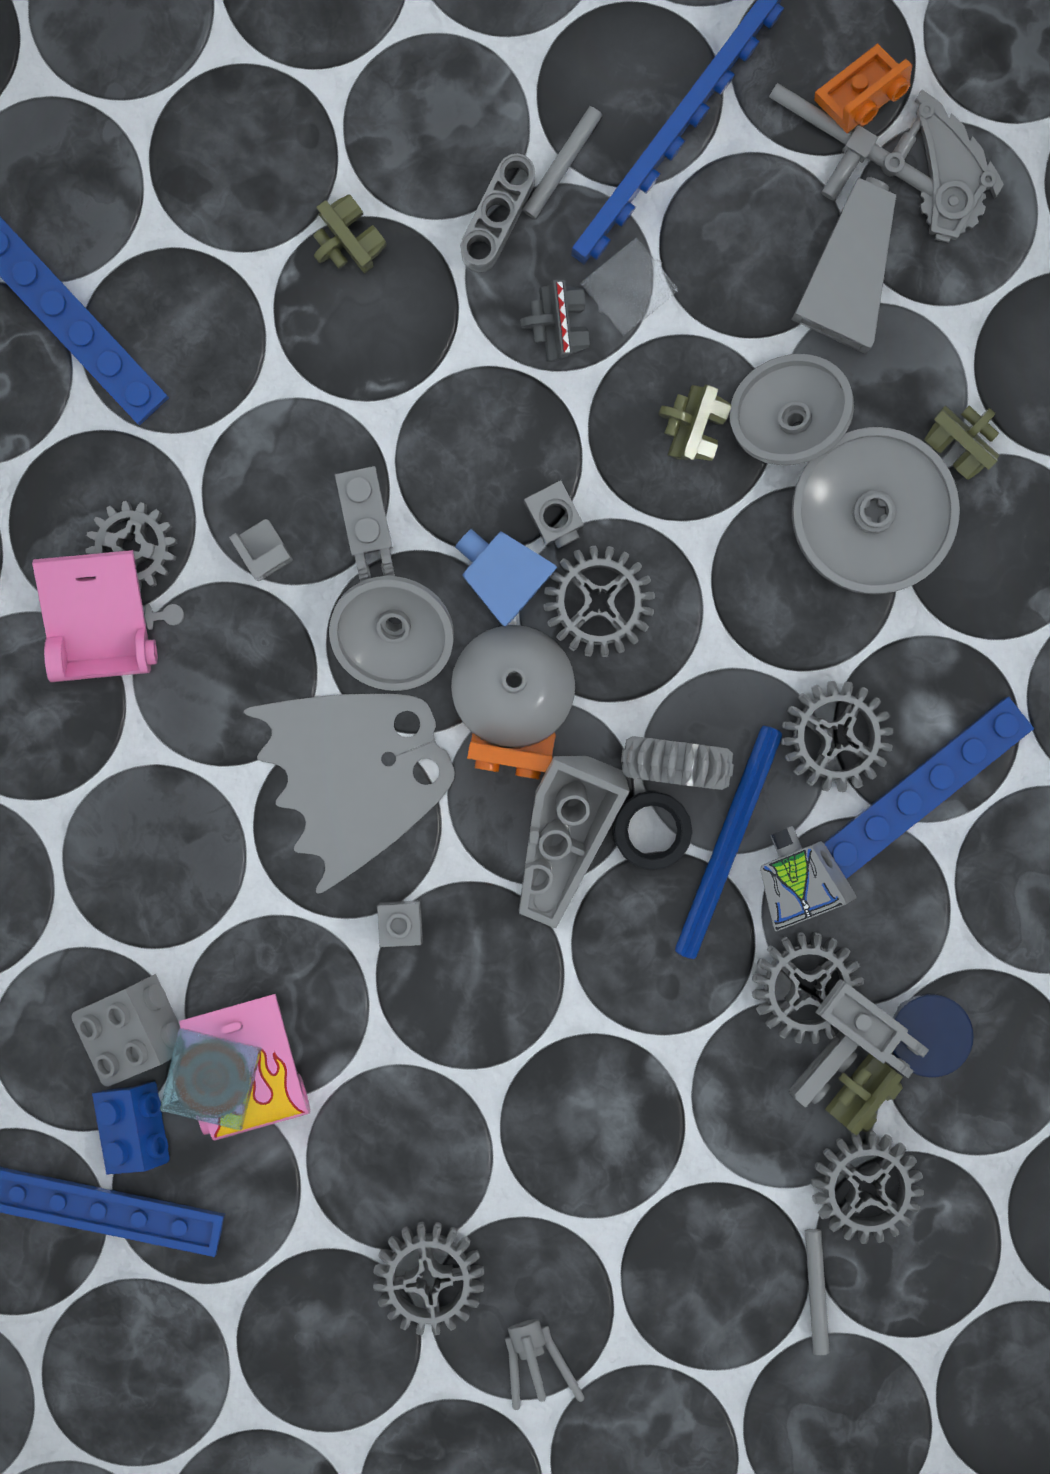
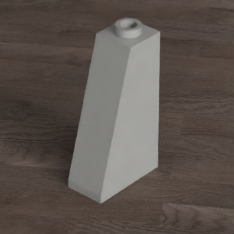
(849, 276)

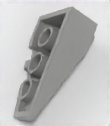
(567, 828)

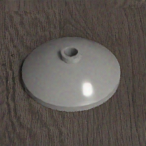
(789, 392)
(389, 653)
(509, 714)

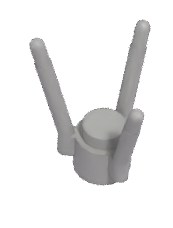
(528, 1340)

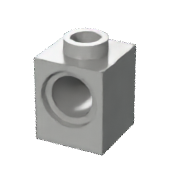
(549, 497)
(400, 923)

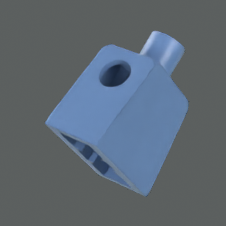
(503, 573)

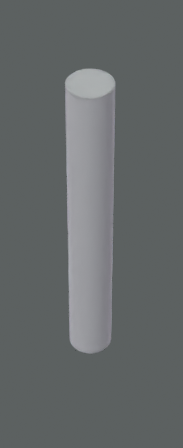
(562, 162)
(817, 1291)

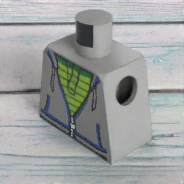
(802, 881)

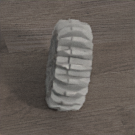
(625, 577)
(847, 719)
(677, 763)
(792, 999)
(854, 1202)
(446, 1273)

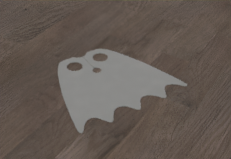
(338, 778)

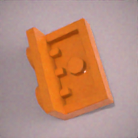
(863, 88)
(528, 760)

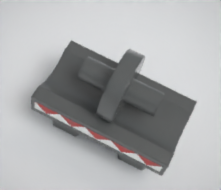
(552, 323)

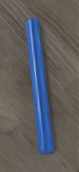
(728, 842)

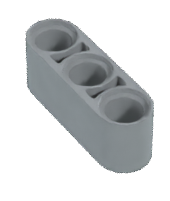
(498, 193)

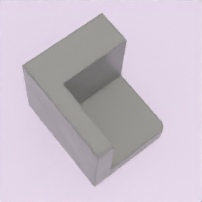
(261, 550)

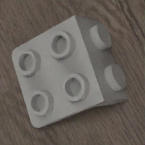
(128, 1031)

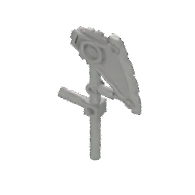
(955, 163)

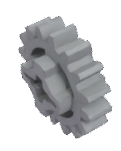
(135, 527)

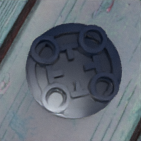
(941, 1028)

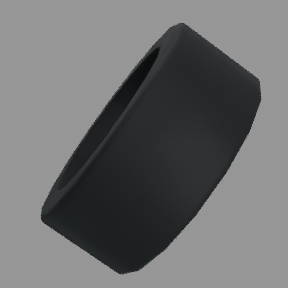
(683, 826)

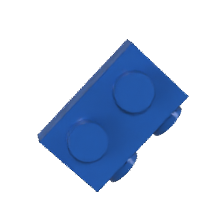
(131, 1128)

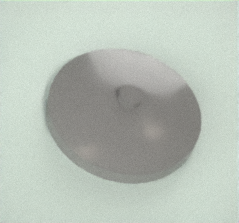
(876, 511)

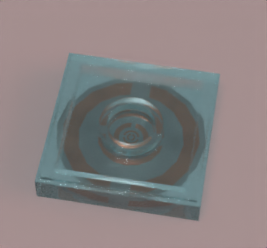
(210, 1079)

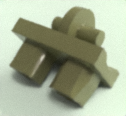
(338, 218)
(689, 420)
(977, 452)
(864, 1094)

